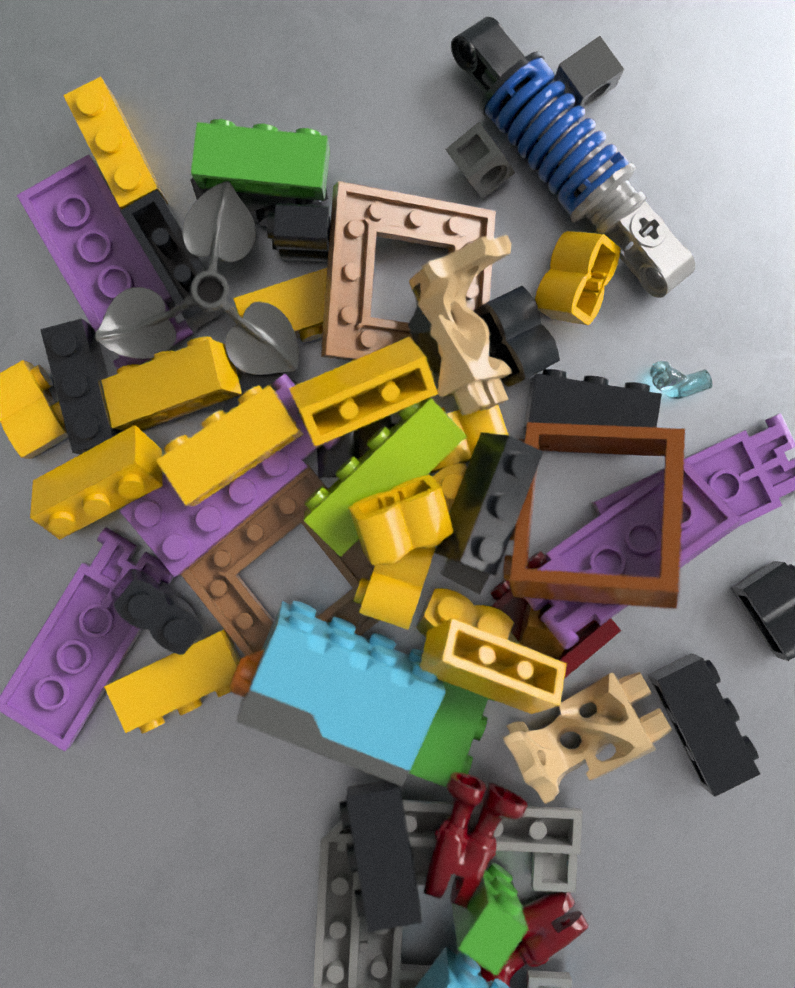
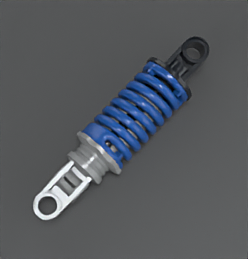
(566, 156)

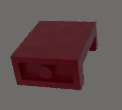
(591, 636)

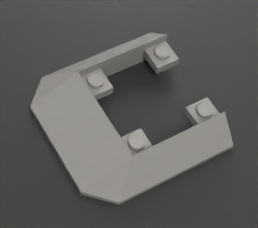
(363, 959)

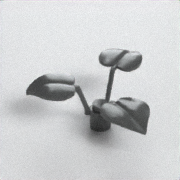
(221, 229)

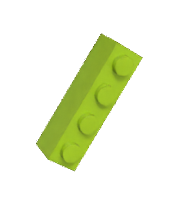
(394, 456)

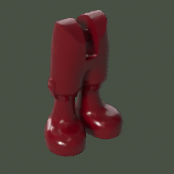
(468, 853)
(542, 937)

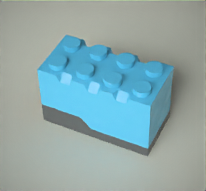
(338, 693)

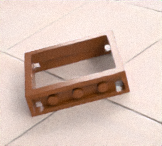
(593, 587)

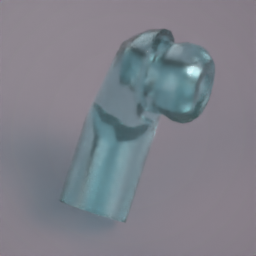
(676, 384)

